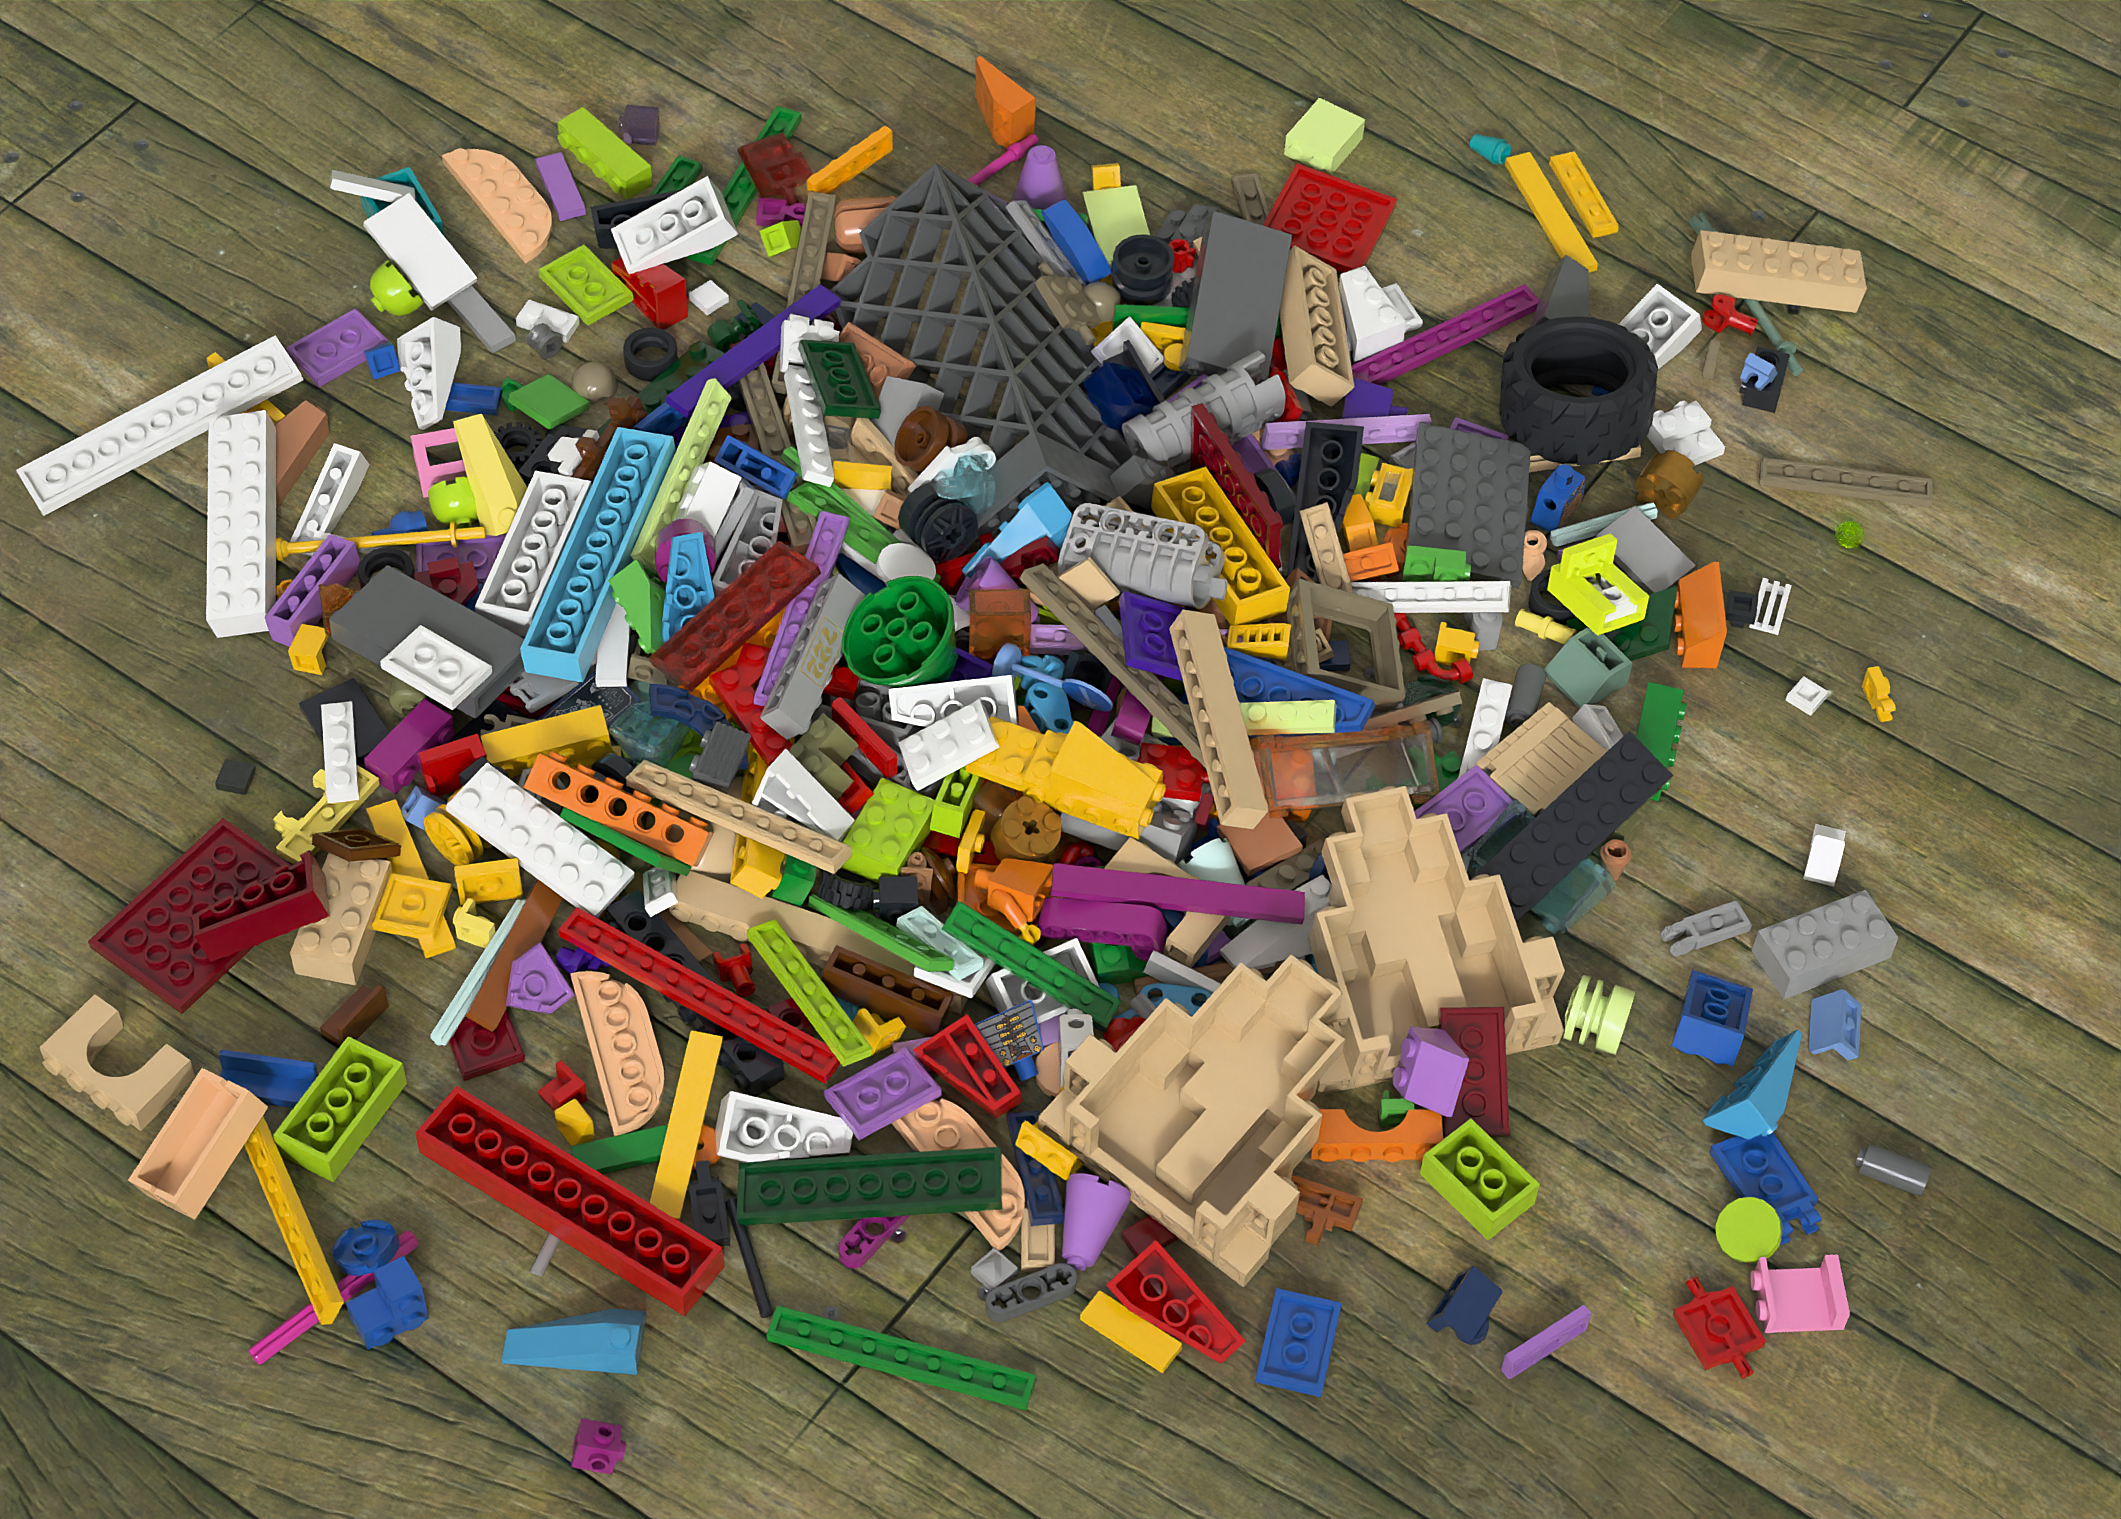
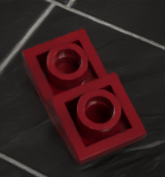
(1031, 555)

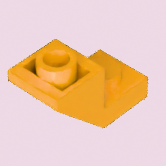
(1358, 525)

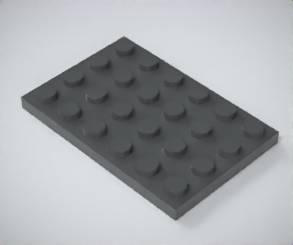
(1471, 499)

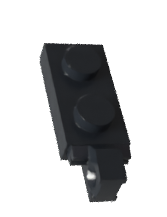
(709, 1206)

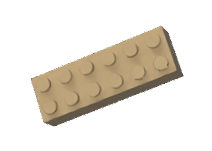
(1778, 271)
(1314, 329)

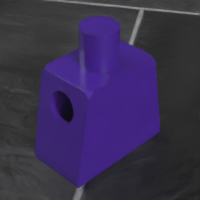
(1370, 401)

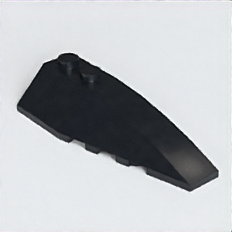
(1326, 475)

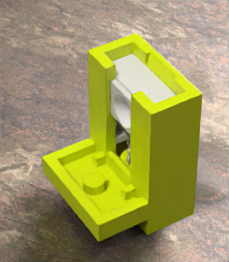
(1597, 588)

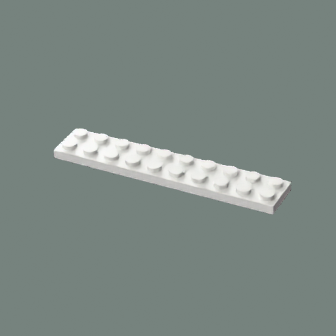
(158, 425)

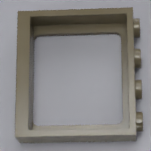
(1355, 610)

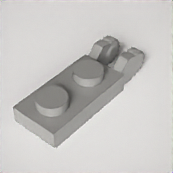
(1707, 928)

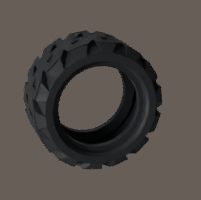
(1584, 353)

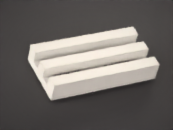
(1774, 589)

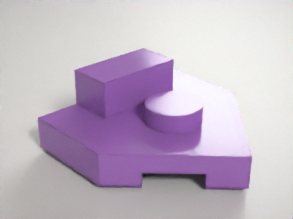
(537, 982)

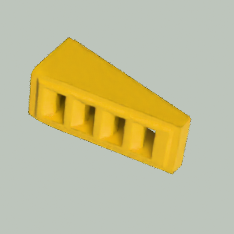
(1275, 634)

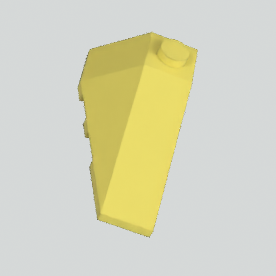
(490, 473)

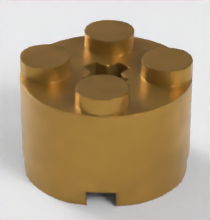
(1669, 483)
(1026, 831)

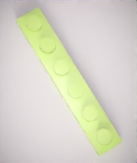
(1278, 718)

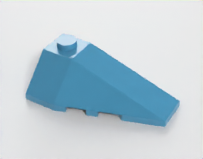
(1039, 516)
(687, 585)
(1759, 1093)
(588, 1342)

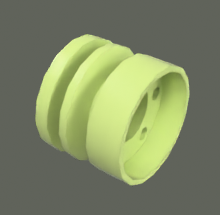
(1598, 1014)

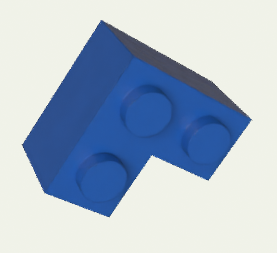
(390, 1307)

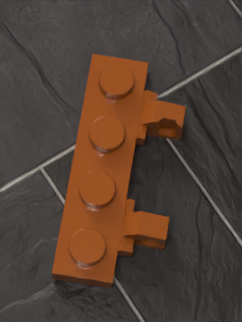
(1325, 1208)

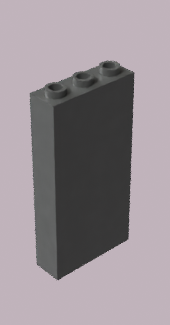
(1234, 295)
(396, 605)

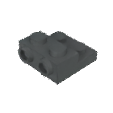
(1185, 224)

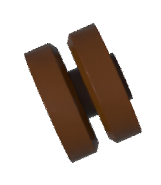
(925, 435)

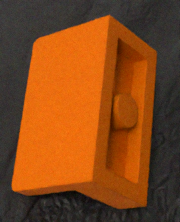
(1371, 562)

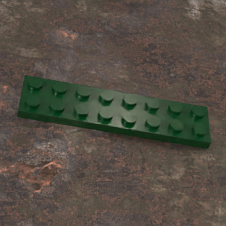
(870, 1186)

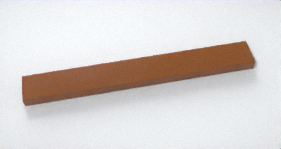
(525, 932)

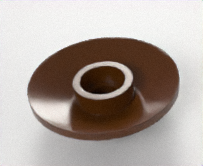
(943, 869)

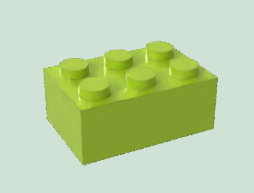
(888, 831)
(1479, 1179)

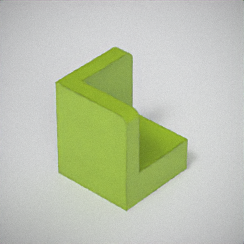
(781, 237)

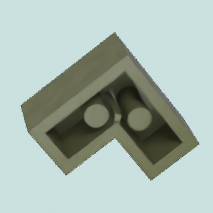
(823, 752)

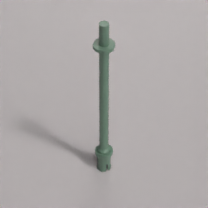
(1756, 309)

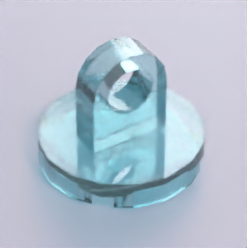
(969, 484)

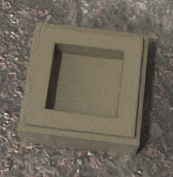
(1711, 359)

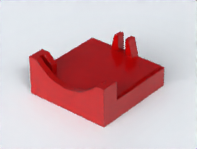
(445, 762)

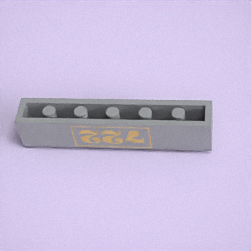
(811, 658)

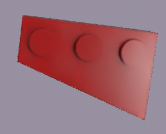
(656, 293)
(970, 1066)

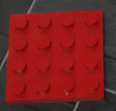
(1331, 217)

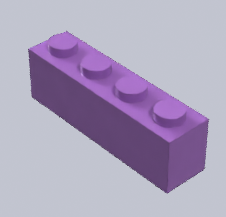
(300, 603)

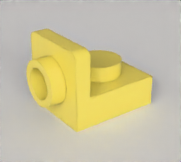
(471, 927)

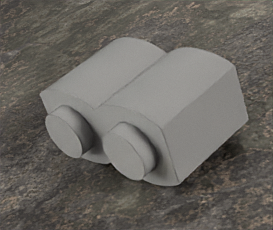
(1486, 628)

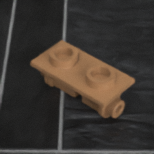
(917, 867)

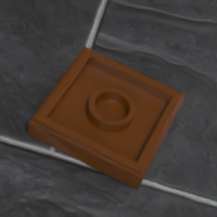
(356, 844)

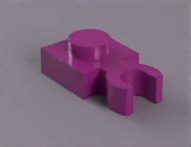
(776, 211)

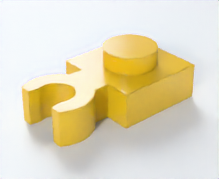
(1877, 690)

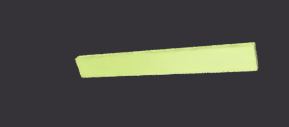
(688, 455)

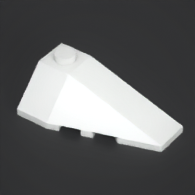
(932, 702)

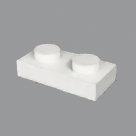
(559, 321)

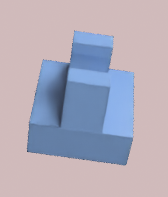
(1758, 367)

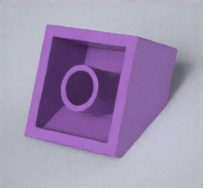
(1430, 1069)

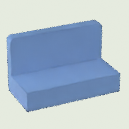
(1835, 1024)

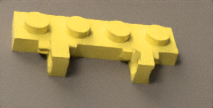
(321, 818)

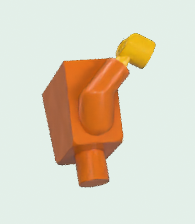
(1018, 892)

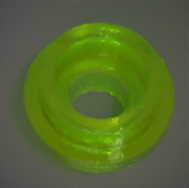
(1849, 534)

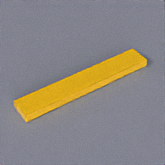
(1549, 210)
(389, 823)
(686, 1123)

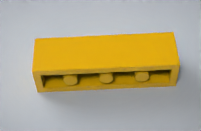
(572, 735)

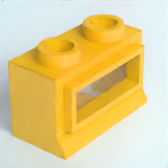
(1390, 494)

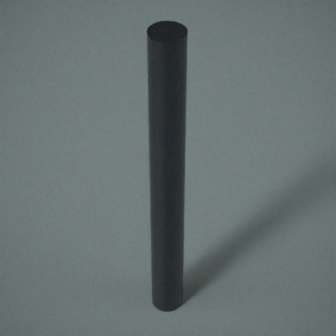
(750, 1261)

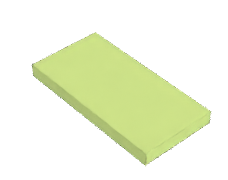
(1114, 217)

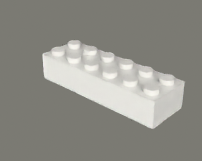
(531, 550)

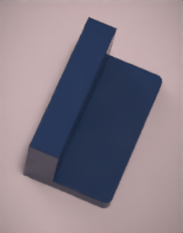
(1466, 1304)

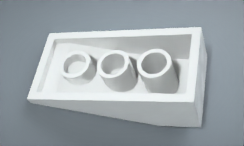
(675, 227)
(1663, 323)

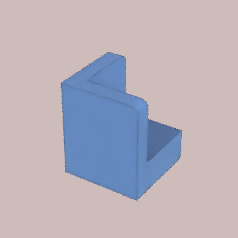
(419, 805)

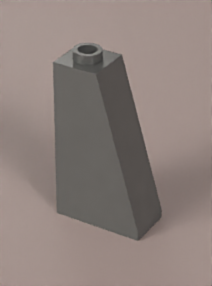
(1565, 292)

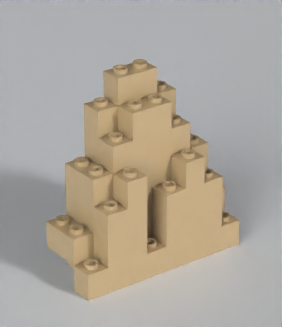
(1419, 938)
(1208, 1110)

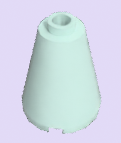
(1215, 863)

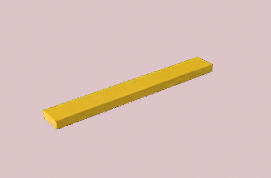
(293, 1223)

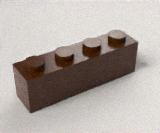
(886, 991)

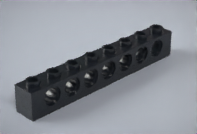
(752, 1076)

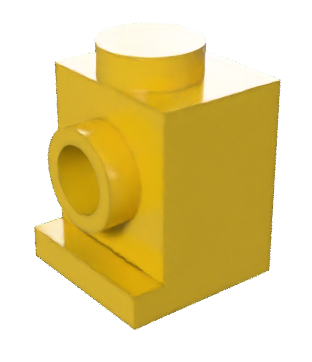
(1454, 645)

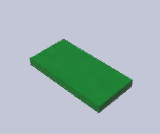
(626, 843)

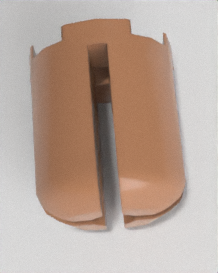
(853, 216)

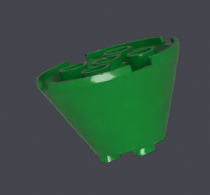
(902, 634)

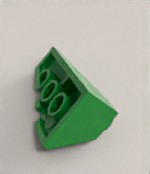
(1114, 962)

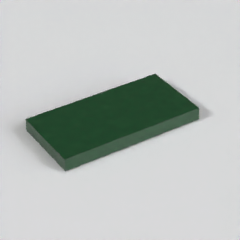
(839, 379)

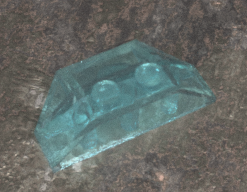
(648, 736)

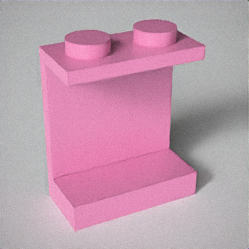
(1800, 1297)

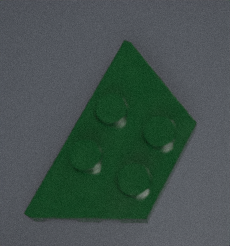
(1647, 635)

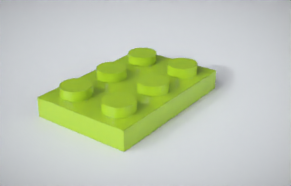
(585, 285)

